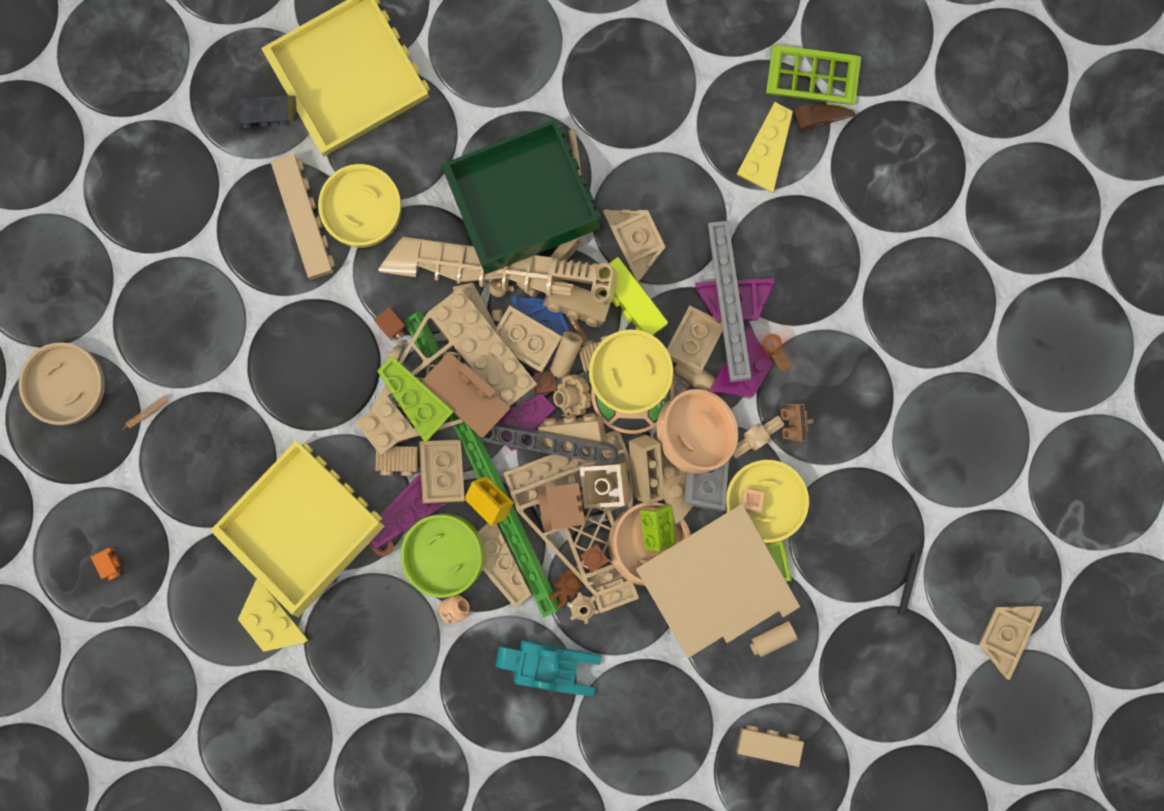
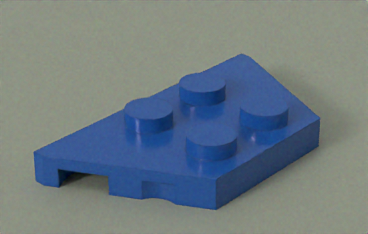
(534, 309)

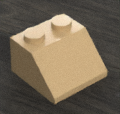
(605, 485)

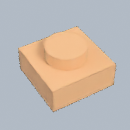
(753, 500)

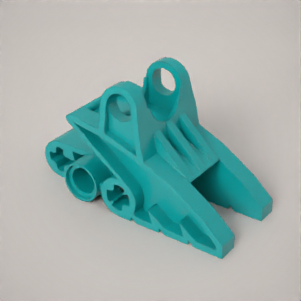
(546, 666)

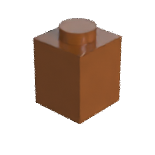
(390, 324)
(594, 558)

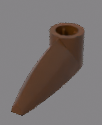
(819, 115)

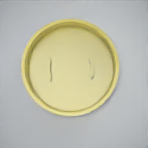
(360, 205)
(631, 371)
(783, 502)

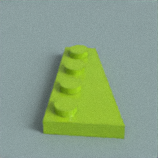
(416, 400)

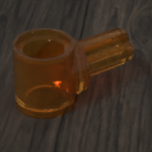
(777, 353)

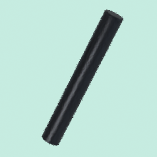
(909, 584)

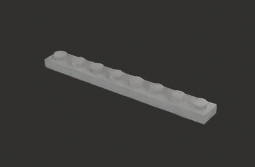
(729, 301)

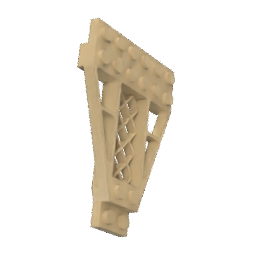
(475, 344)
(554, 470)

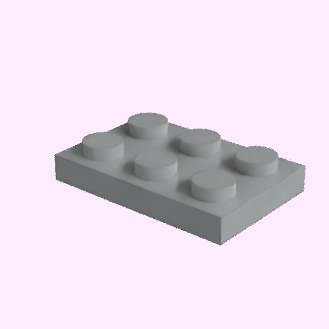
(707, 489)

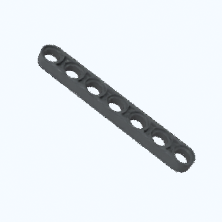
(557, 440)

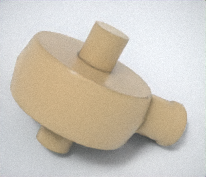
(495, 288)
(397, 351)

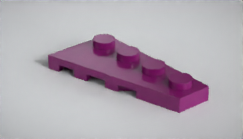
(404, 513)

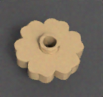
(573, 395)

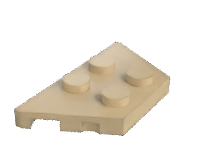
(636, 238)
(674, 488)
(1007, 635)

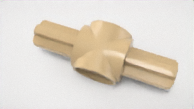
(758, 436)

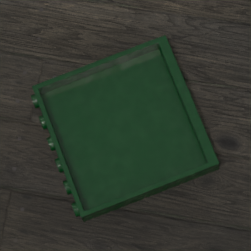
(521, 196)

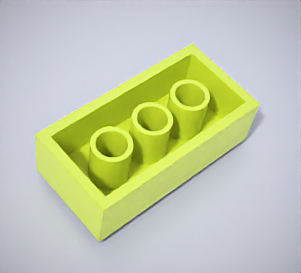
(634, 301)

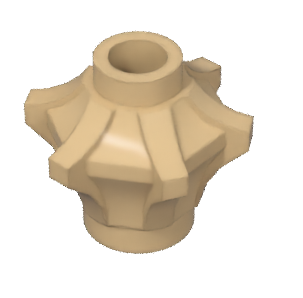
(582, 601)

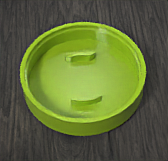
(442, 555)

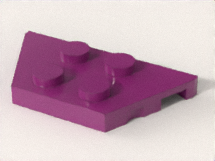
(752, 296)
(759, 367)

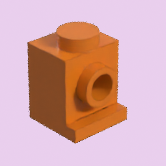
(107, 564)

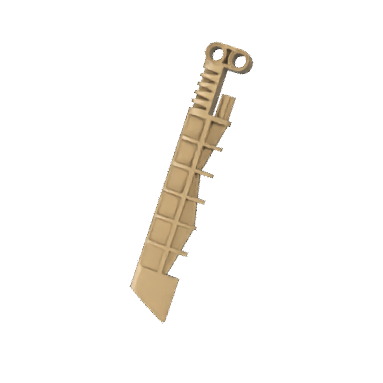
(463, 265)

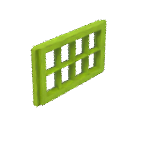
(851, 79)

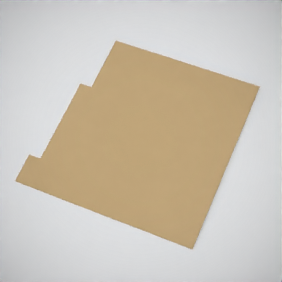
(717, 583)

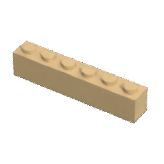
(302, 216)

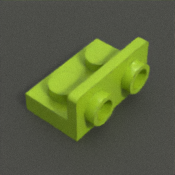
(658, 528)

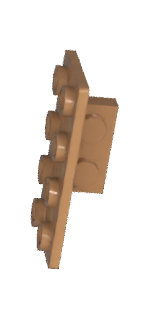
(466, 394)

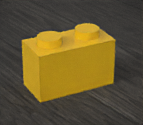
(489, 500)

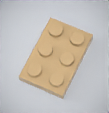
(527, 338)
(694, 340)
(441, 471)

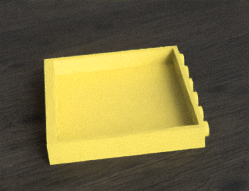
(346, 73)
(298, 528)

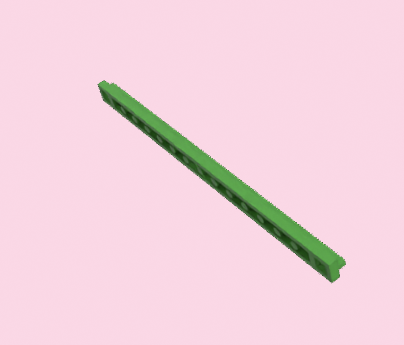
(511, 526)

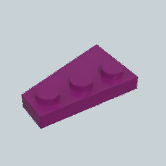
(527, 415)

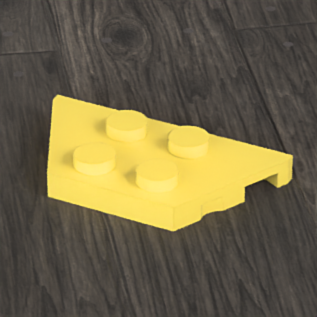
(269, 621)

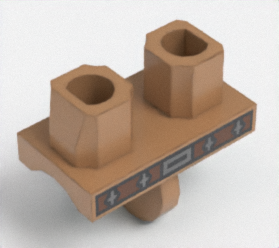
(797, 422)

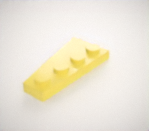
(765, 154)

